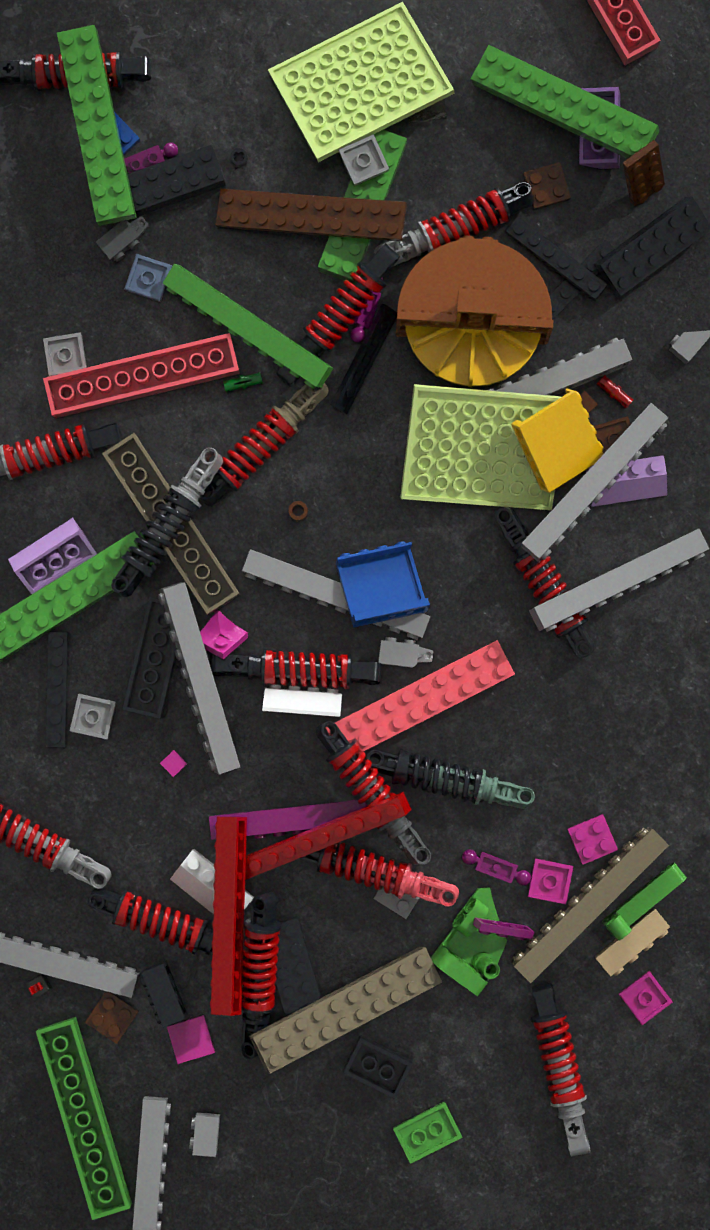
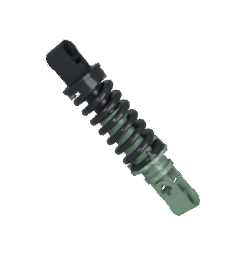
(448, 779)

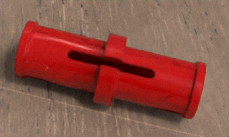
(615, 391)

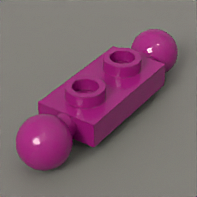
(150, 157)
(365, 319)
(496, 867)

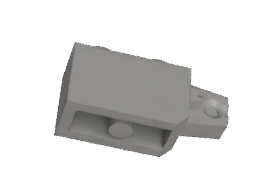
(403, 654)

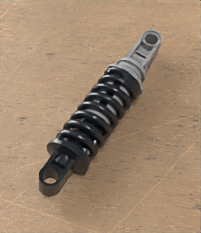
(180, 503)

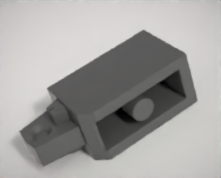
(122, 238)

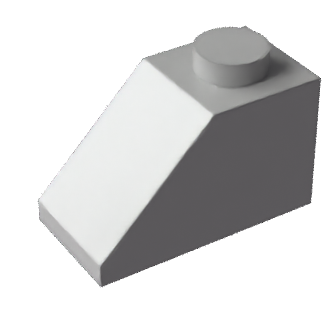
(688, 344)

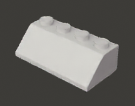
(302, 702)
(197, 878)

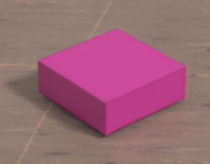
(173, 763)

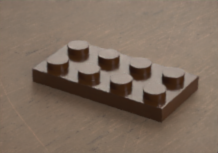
(644, 173)

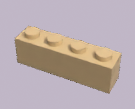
(643, 933)

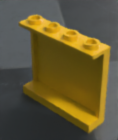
(559, 441)

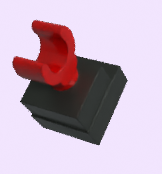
(38, 986)

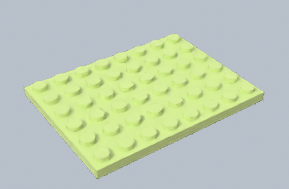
(361, 81)
(467, 449)

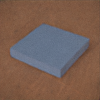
(147, 278)

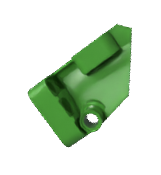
(466, 951)

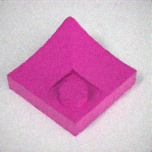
(222, 636)

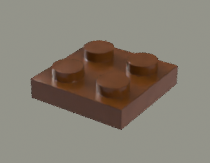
(547, 185)
(111, 1016)

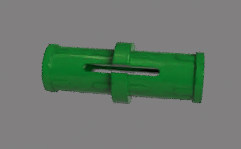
(229, 384)

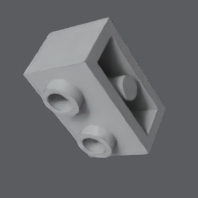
(205, 1134)

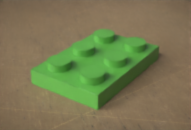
(427, 1132)

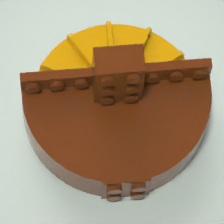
(474, 311)

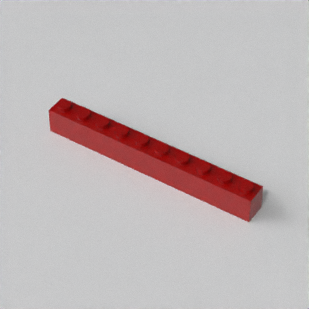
(326, 834)
(228, 916)

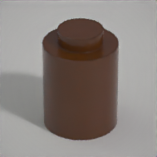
(298, 511)

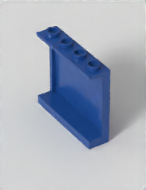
(381, 584)

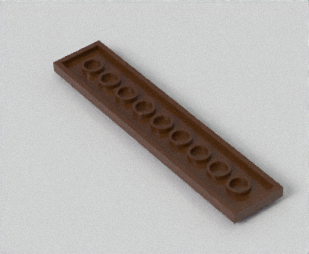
(311, 214)

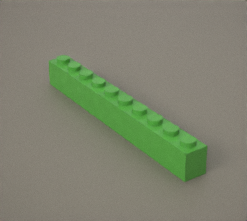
(248, 326)

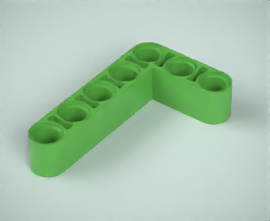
(642, 901)

